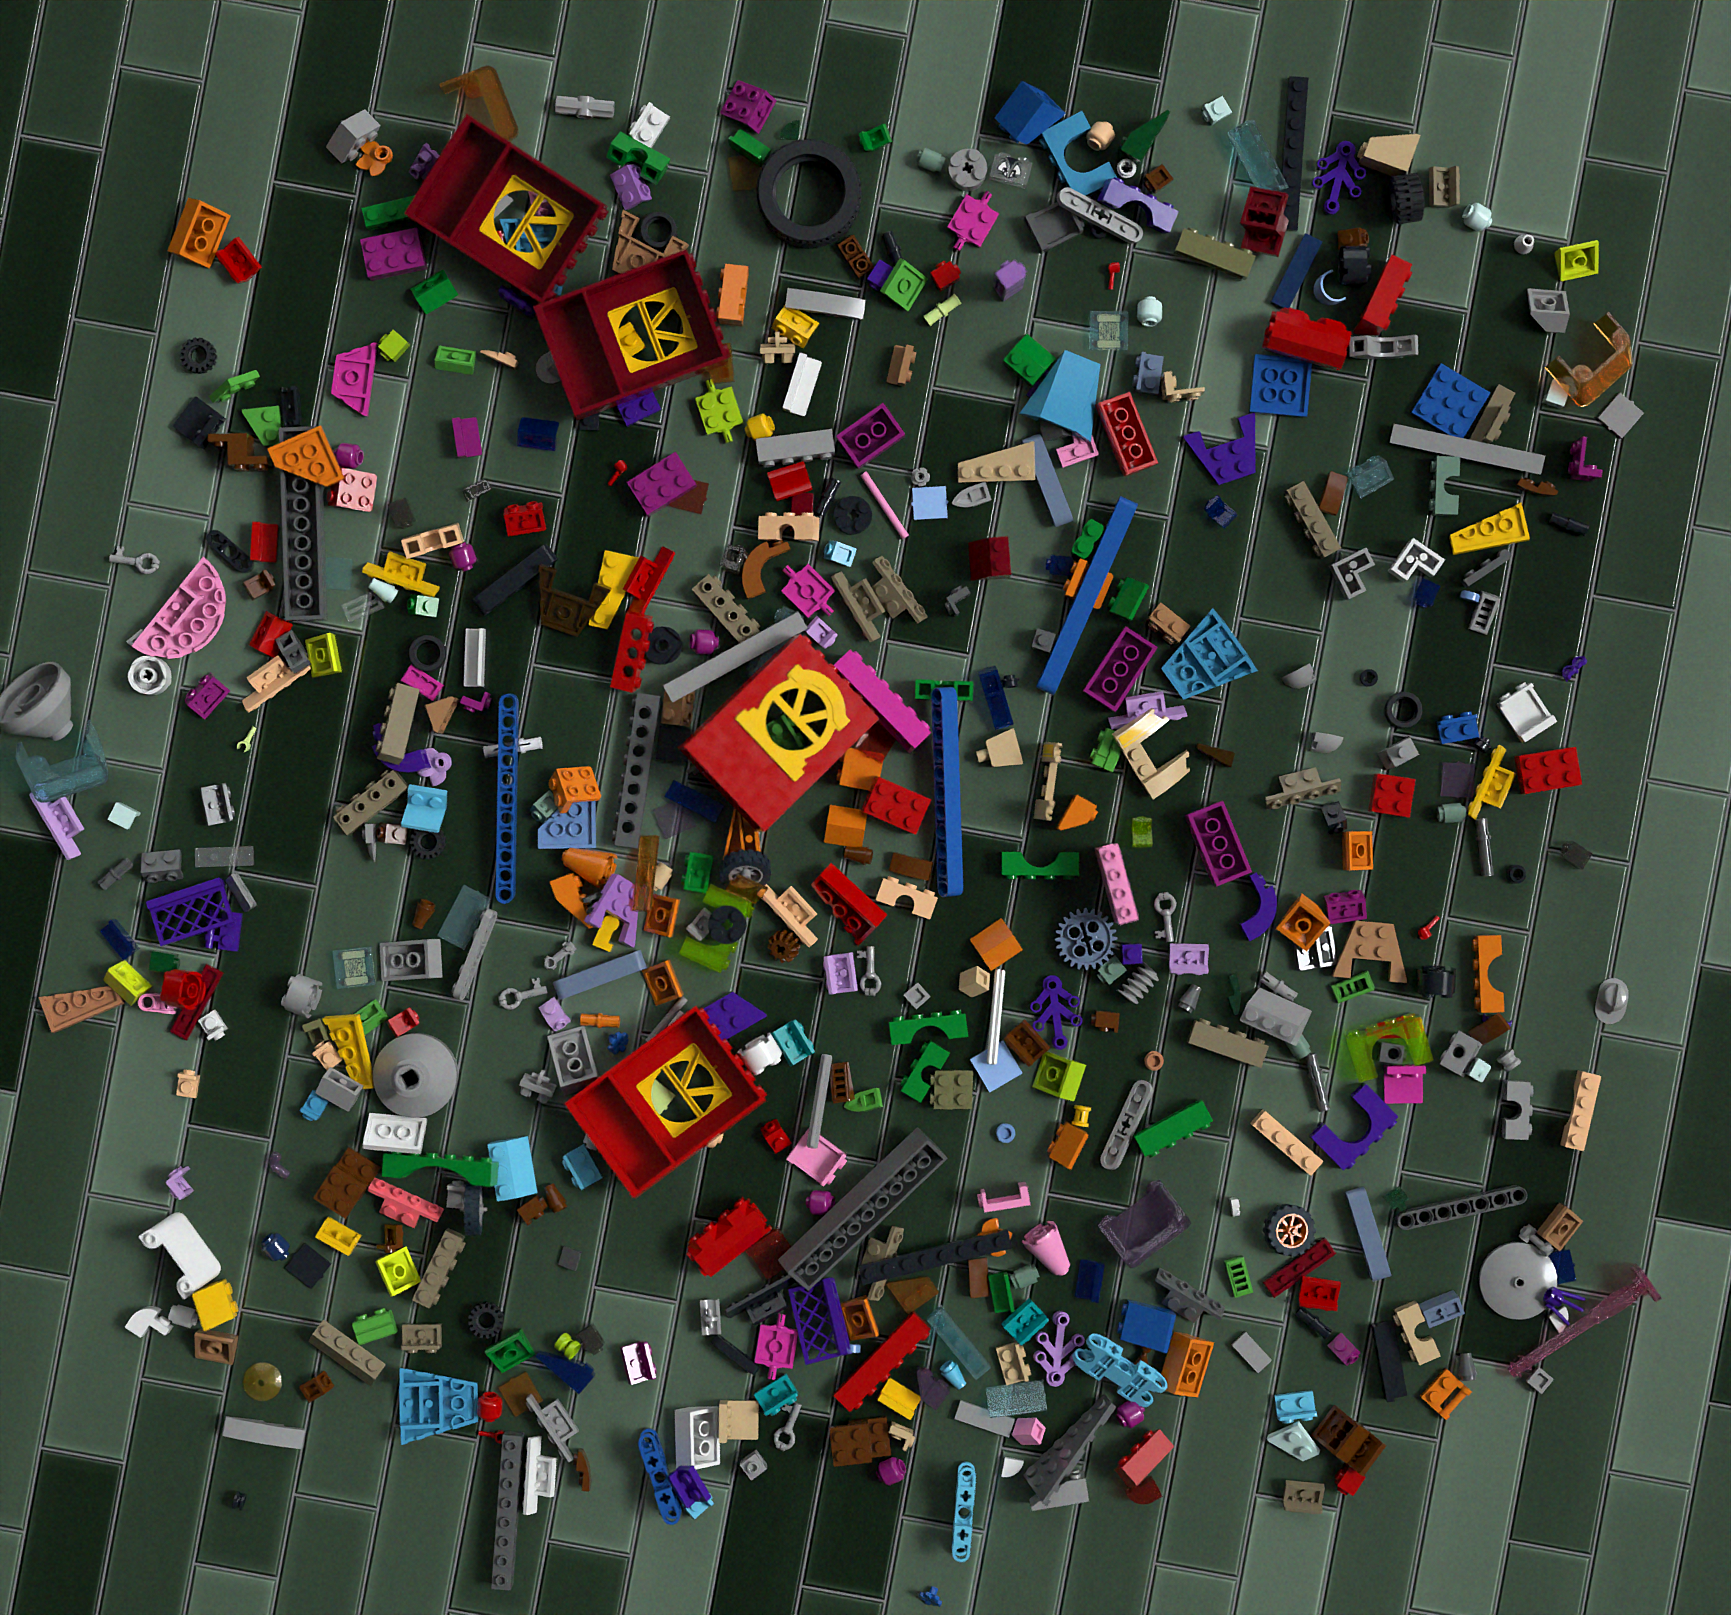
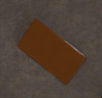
(978, 1277)

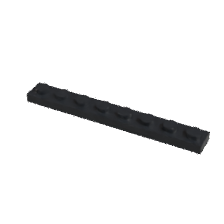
(1294, 146)
(935, 1256)

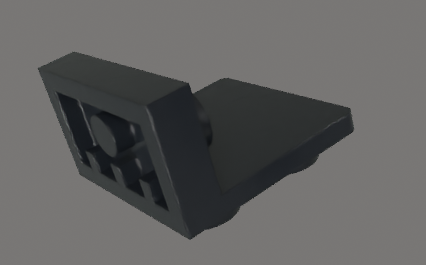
(198, 422)

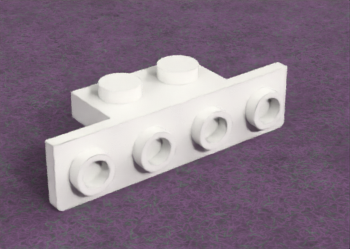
(539, 1475)

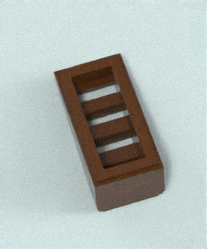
(848, 1083)

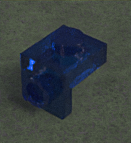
(1220, 512)

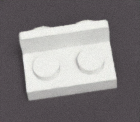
(648, 125)

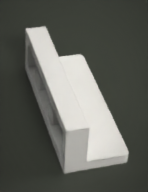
(802, 385)
(474, 657)

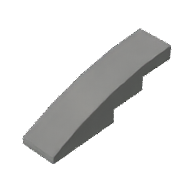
(825, 303)
(263, 1432)

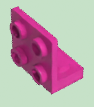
(1403, 1083)

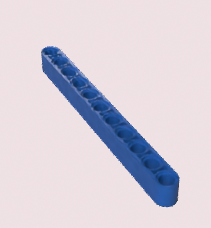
(1086, 595)
(947, 791)
(503, 807)

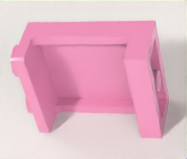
(818, 1162)
(1006, 1202)

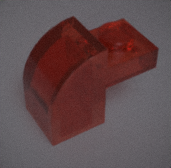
(1144, 1492)

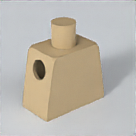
(1001, 750)

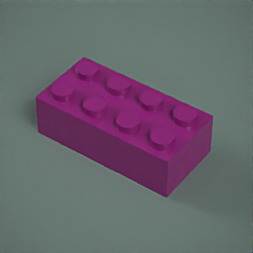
(1119, 669)
(1218, 843)

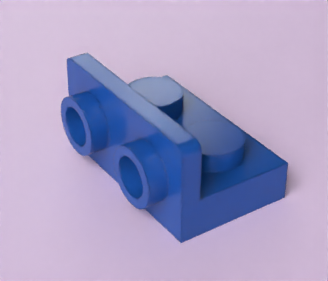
(1458, 728)

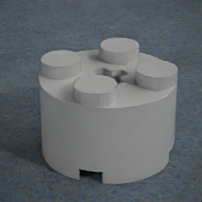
(973, 160)
(302, 995)

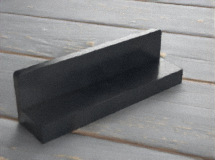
(1389, 1360)

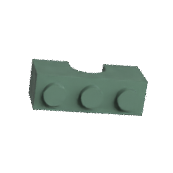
(1443, 503)

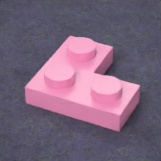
(1077, 452)

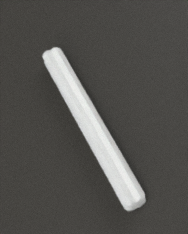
(995, 1019)

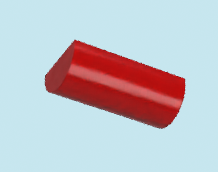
(1126, 434)

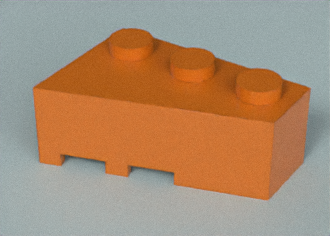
(732, 294)
(741, 835)

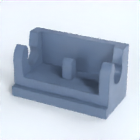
(1441, 1308)

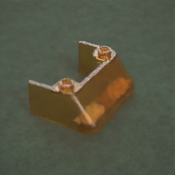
(486, 83)
(1586, 385)

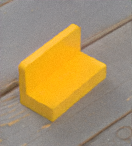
(899, 1398)

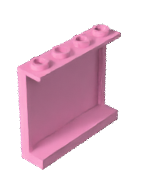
(1116, 883)

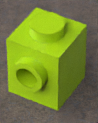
(392, 346)

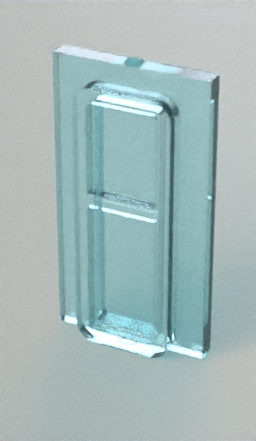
(464, 917)
(1016, 1399)

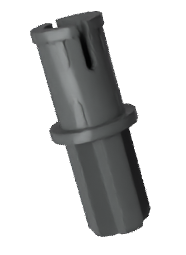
(115, 873)

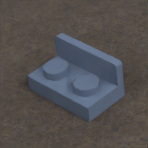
(1148, 374)

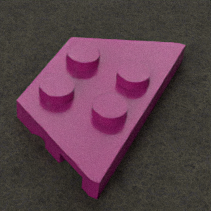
(355, 377)

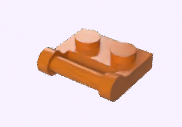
(1441, 1389)

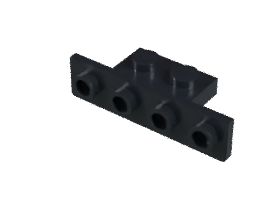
(764, 1302)

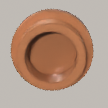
(1153, 1060)

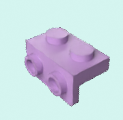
(1188, 958)
(840, 973)
(178, 1186)

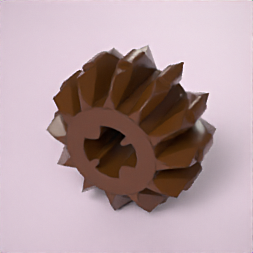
(783, 946)

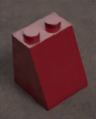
(990, 558)

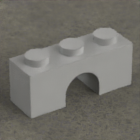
(1518, 1126)

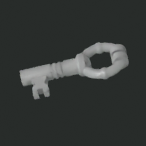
(119, 558)
(1166, 913)
(869, 954)
(519, 996)
(793, 1410)

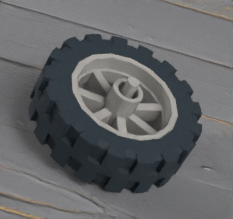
(745, 864)
(473, 1209)

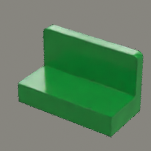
(749, 147)
(434, 292)
(1001, 1292)

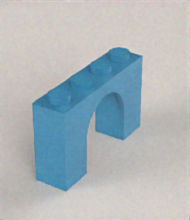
(1055, 141)

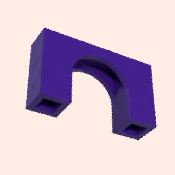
(1379, 1118)

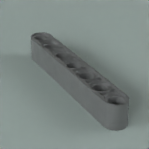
(1470, 1208)

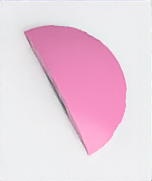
(188, 617)

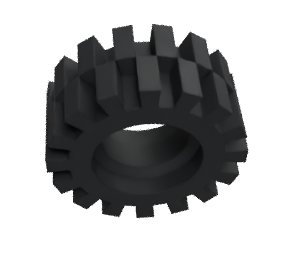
(187, 355)
(427, 853)
(482, 1331)

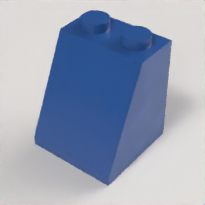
(1028, 113)
(1146, 1325)

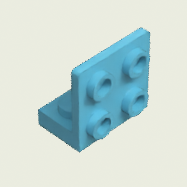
(424, 808)

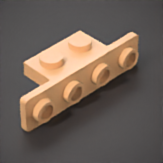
(270, 680)
(793, 911)

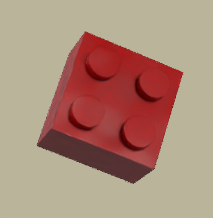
(1391, 795)

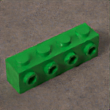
(1172, 1128)

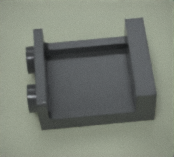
(1053, 226)

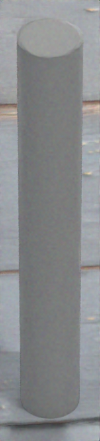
(668, 1017)

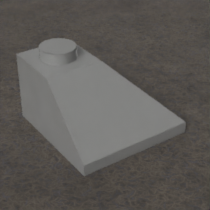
(1549, 309)

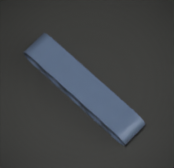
(1049, 483)
(599, 974)
(1368, 1234)

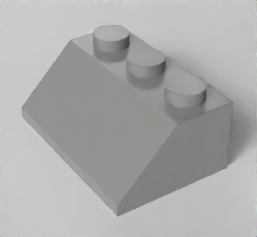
(1276, 1016)

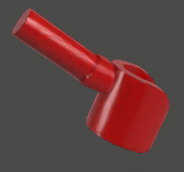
(1113, 268)
(621, 467)
(1424, 932)
(492, 1435)

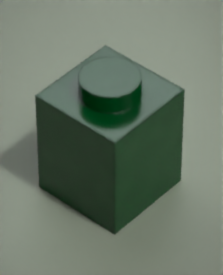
(163, 961)

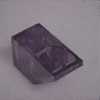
(931, 1390)

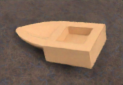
(507, 359)

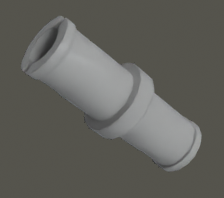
(1278, 987)

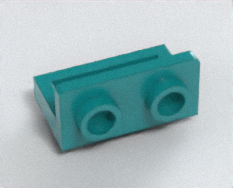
(793, 1042)
(1025, 1321)
(776, 1395)

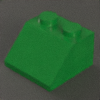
(1028, 360)
(1128, 598)

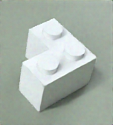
(1415, 556)

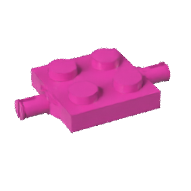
(972, 221)
(808, 590)
(776, 1346)

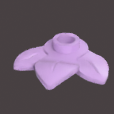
(436, 772)

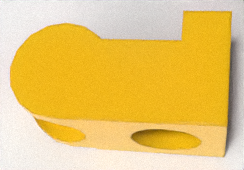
(605, 933)

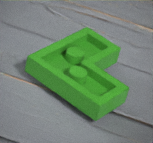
(233, 385)

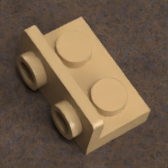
(1012, 1363)

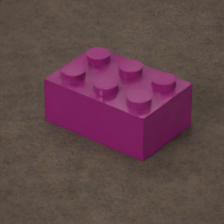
(393, 254)
(870, 436)
(662, 484)

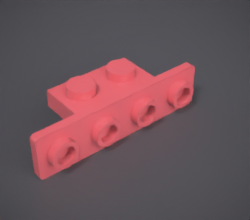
(403, 1205)

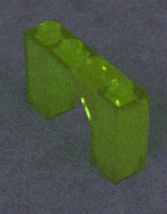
(716, 956)
(1361, 1043)

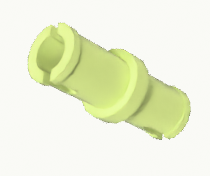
(942, 309)

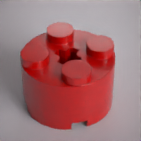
(182, 989)

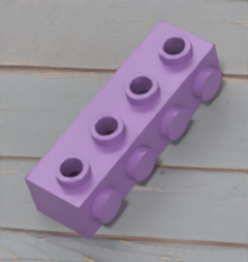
(1009, 279)

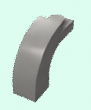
(1383, 348)

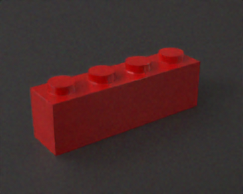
(1384, 296)
(848, 903)

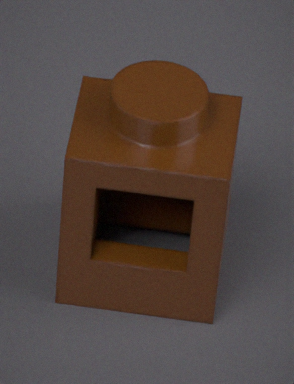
(1105, 1020)
(532, 1209)

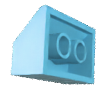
(515, 1168)

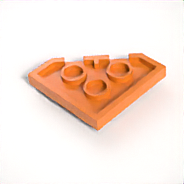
(308, 457)

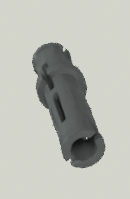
(1483, 839)
(1317, 1082)

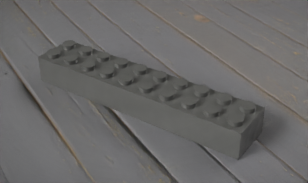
(303, 543)
(862, 1209)

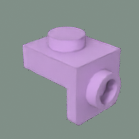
(821, 632)
(554, 1014)

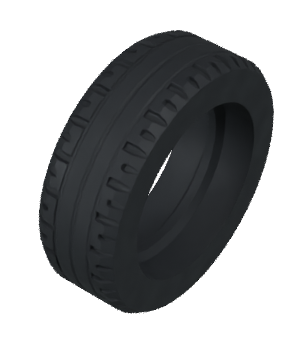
(799, 152)

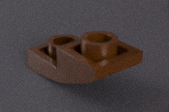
(855, 256)
(1542, 489)
(1333, 493)
(911, 866)
(1489, 1029)
(582, 1464)

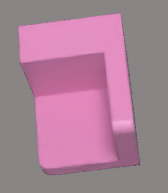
(1028, 1431)

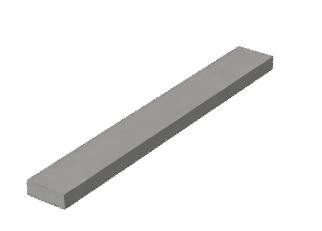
(1467, 449)
(735, 656)

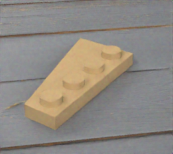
(1005, 465)

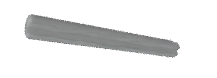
(819, 1101)

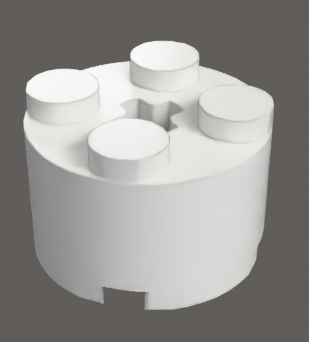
(140, 670)
(760, 1053)

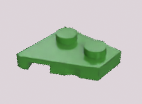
(265, 423)

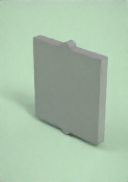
(1620, 415)

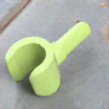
(247, 740)

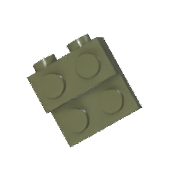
(952, 1089)

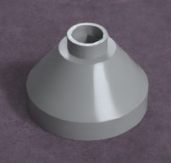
(38, 703)
(433, 1066)

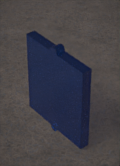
(1564, 1266)

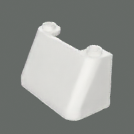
(186, 1249)

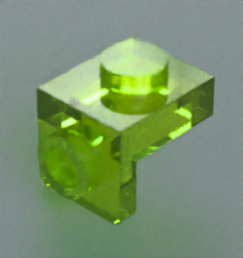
(1141, 832)

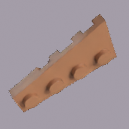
(75, 1007)

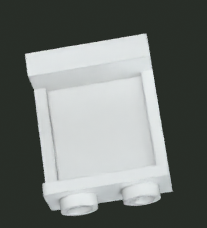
(1525, 712)

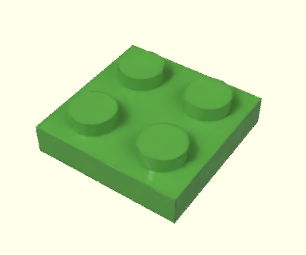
(904, 284)

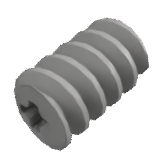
(1139, 983)

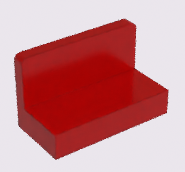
(789, 481)
(264, 542)
(269, 629)

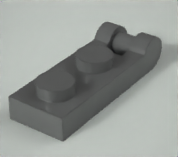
(1486, 567)

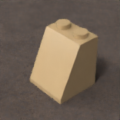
(1389, 153)

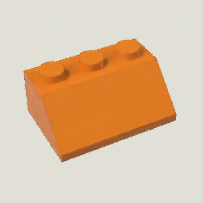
(199, 232)
(1186, 1364)

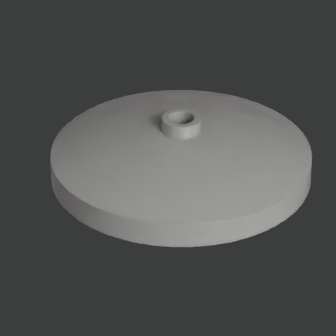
(1504, 1268)

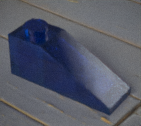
(694, 801)
(571, 1371)

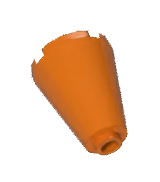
(590, 865)

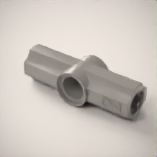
(584, 107)

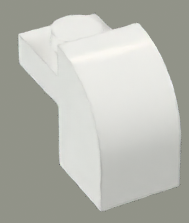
(147, 1317)

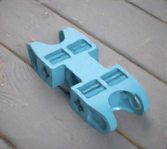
(1119, 1370)
(959, 1538)

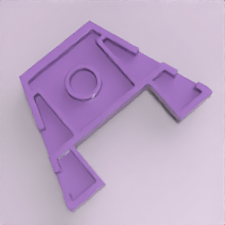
(617, 901)

